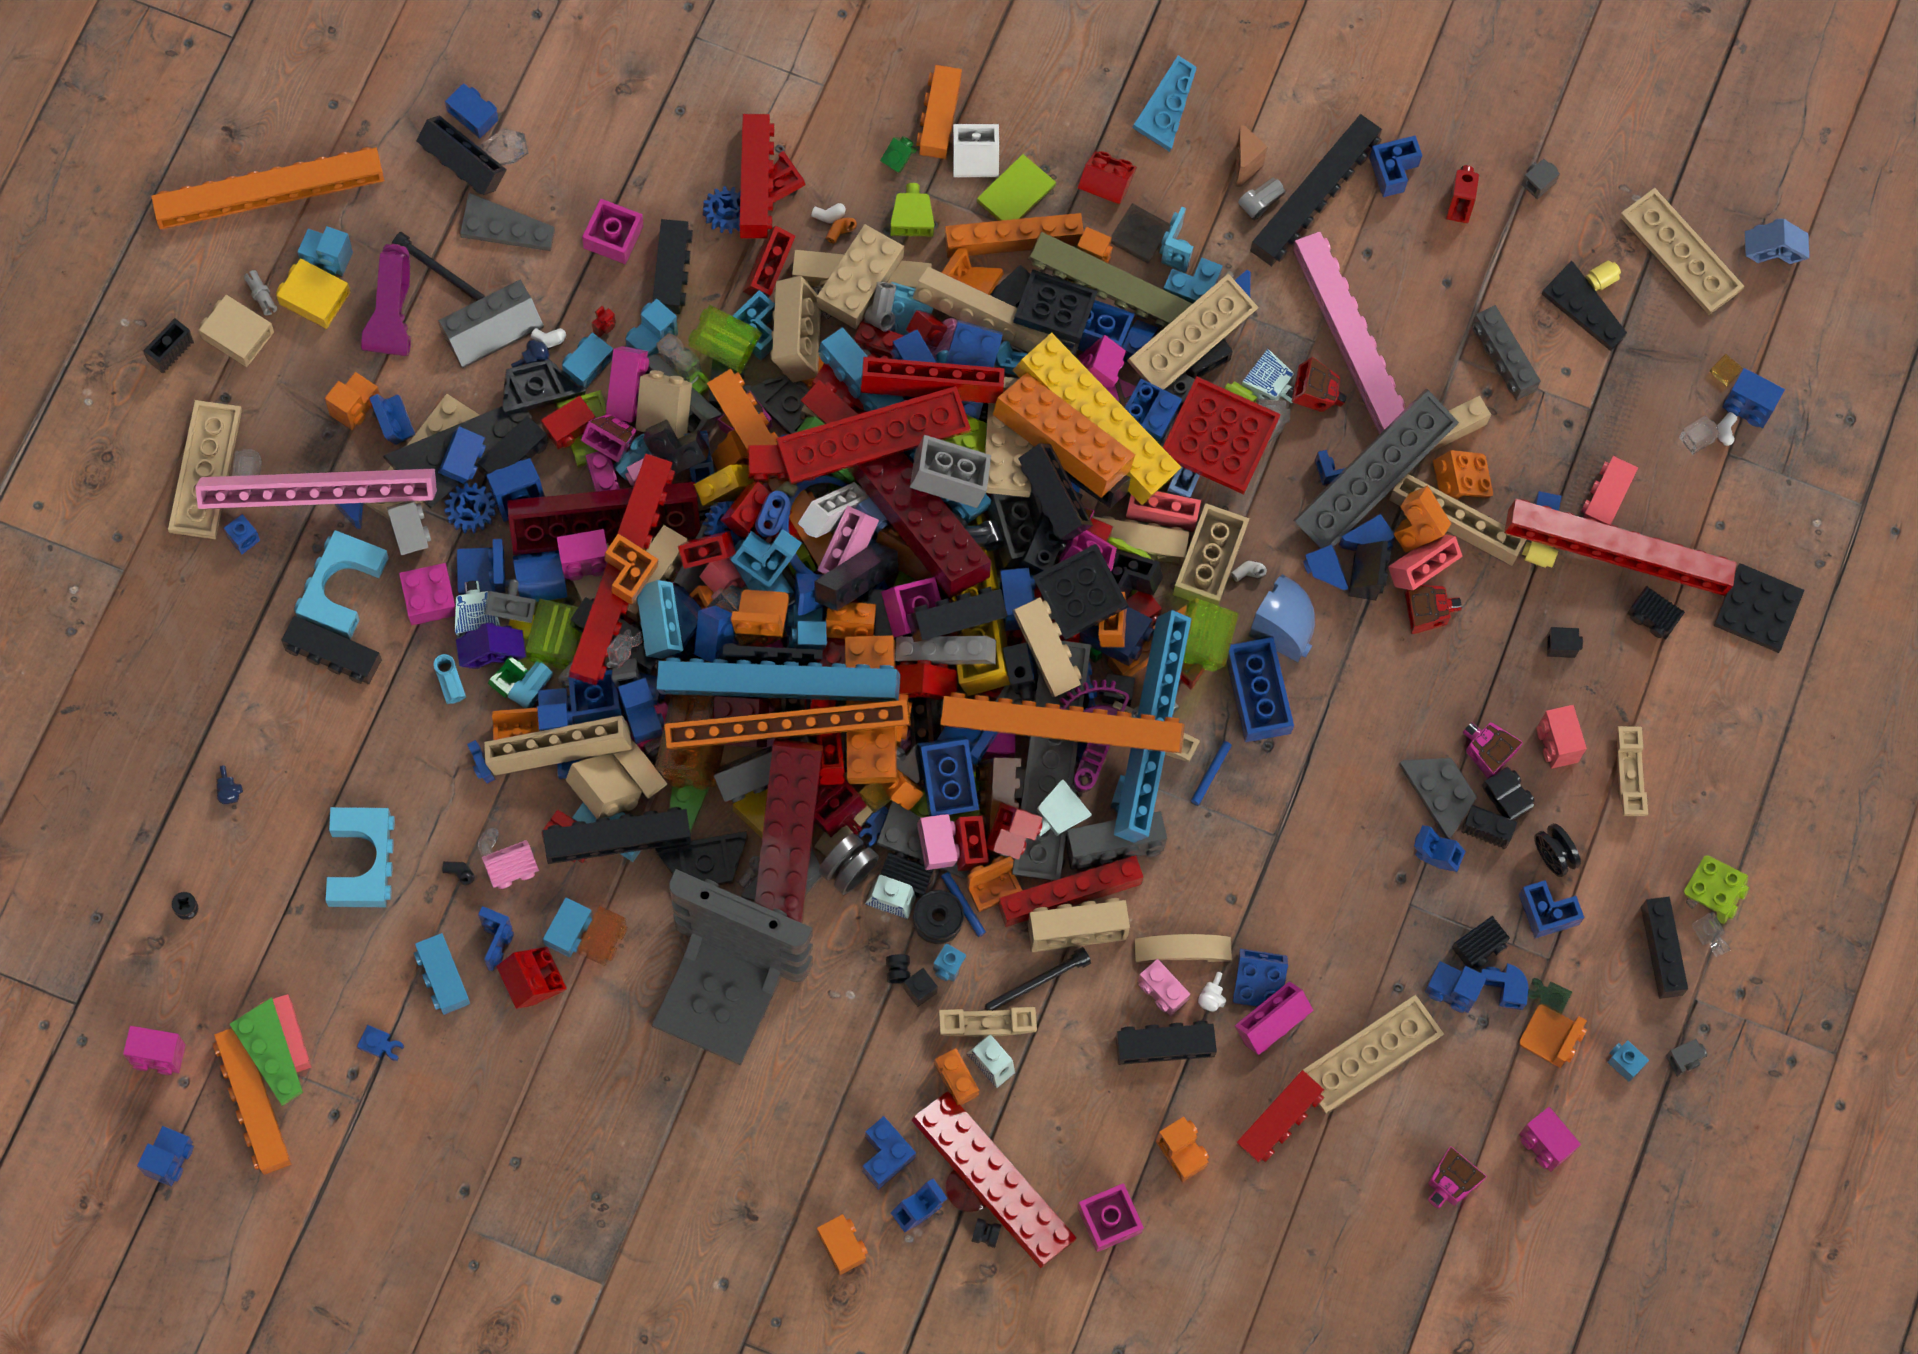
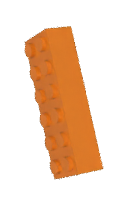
(1079, 443)
(871, 751)

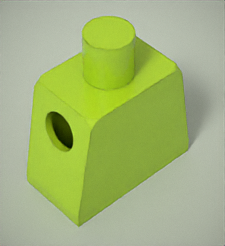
(912, 213)

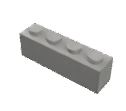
(947, 650)

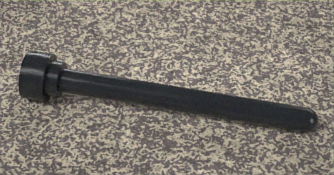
(403, 240)
(1078, 959)

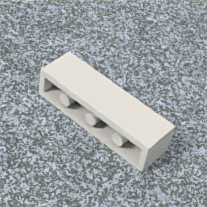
(826, 512)

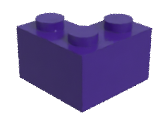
(489, 645)

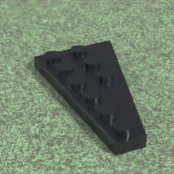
(431, 450)

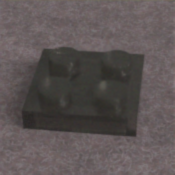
(1139, 233)

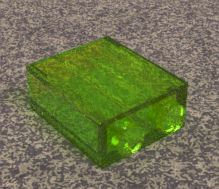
(724, 338)
(1209, 634)
(551, 635)

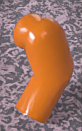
(840, 227)

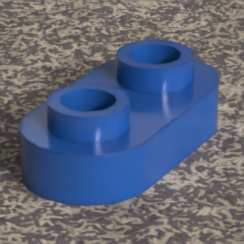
(772, 515)

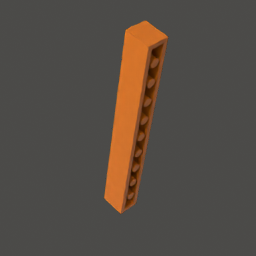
(267, 188)
(753, 431)
(787, 724)
(1063, 724)

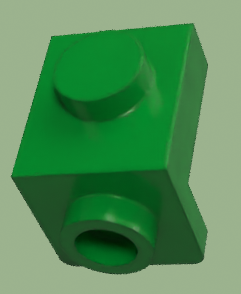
(898, 153)
(507, 676)

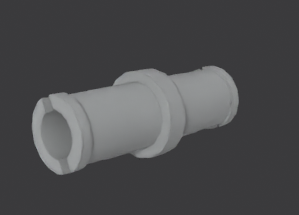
(260, 292)

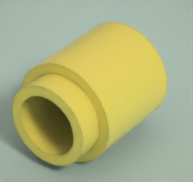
(1603, 275)
(1540, 554)

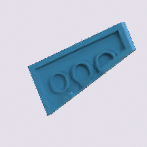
(1164, 109)

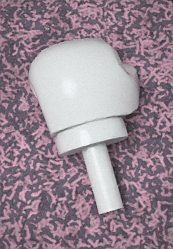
(1211, 997)

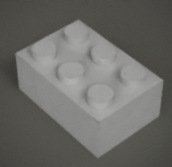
(950, 471)

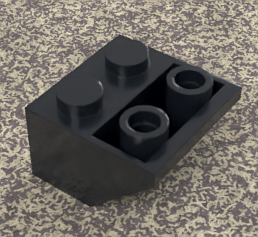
(1369, 570)

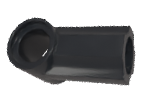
(986, 535)

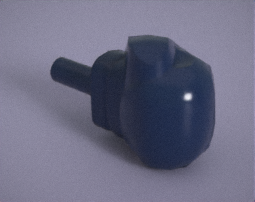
(535, 352)
(227, 790)

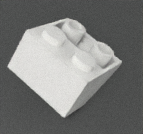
(975, 150)

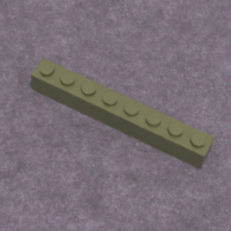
(1107, 280)

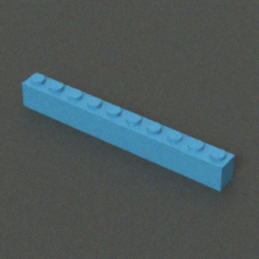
(847, 361)
(778, 681)
(1157, 699)

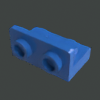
(392, 418)

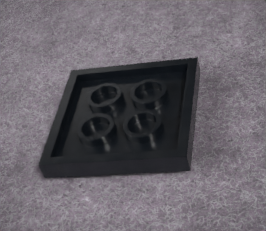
(1055, 306)
(1081, 591)
(1759, 608)

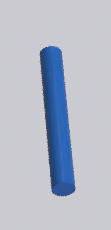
(1211, 772)
(968, 912)

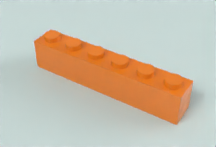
(1012, 234)
(253, 1103)

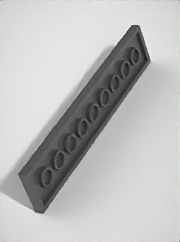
(1046, 766)

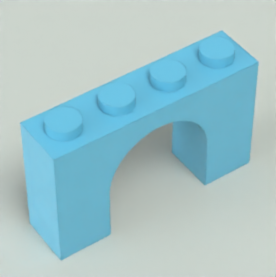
(340, 553)
(372, 887)

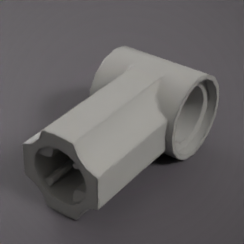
(1257, 201)
(880, 313)

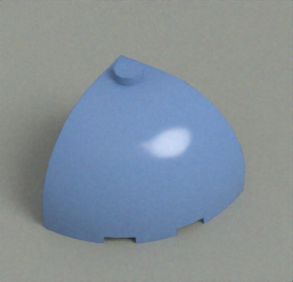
(1286, 617)

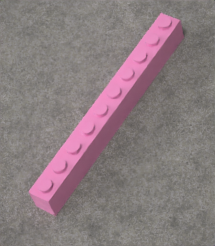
(1349, 329)
(316, 488)

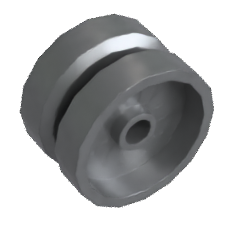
(848, 863)

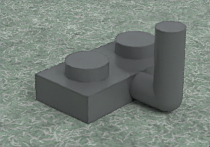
(510, 605)

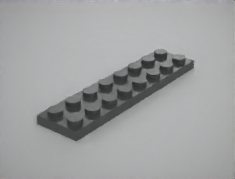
(1376, 470)

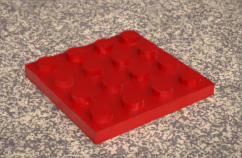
(1220, 435)

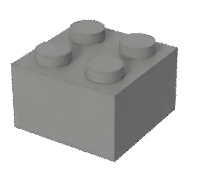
(407, 526)

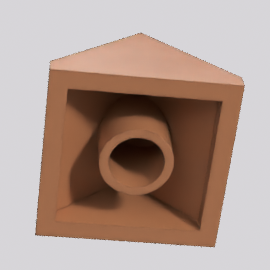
(1249, 155)

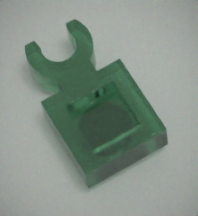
(1553, 996)

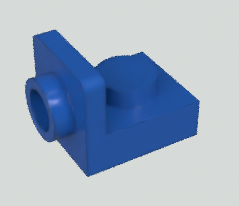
(1325, 467)

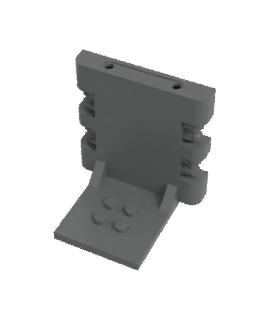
(729, 966)

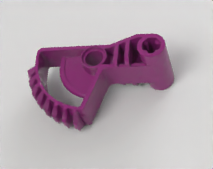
(386, 329)
(1094, 753)

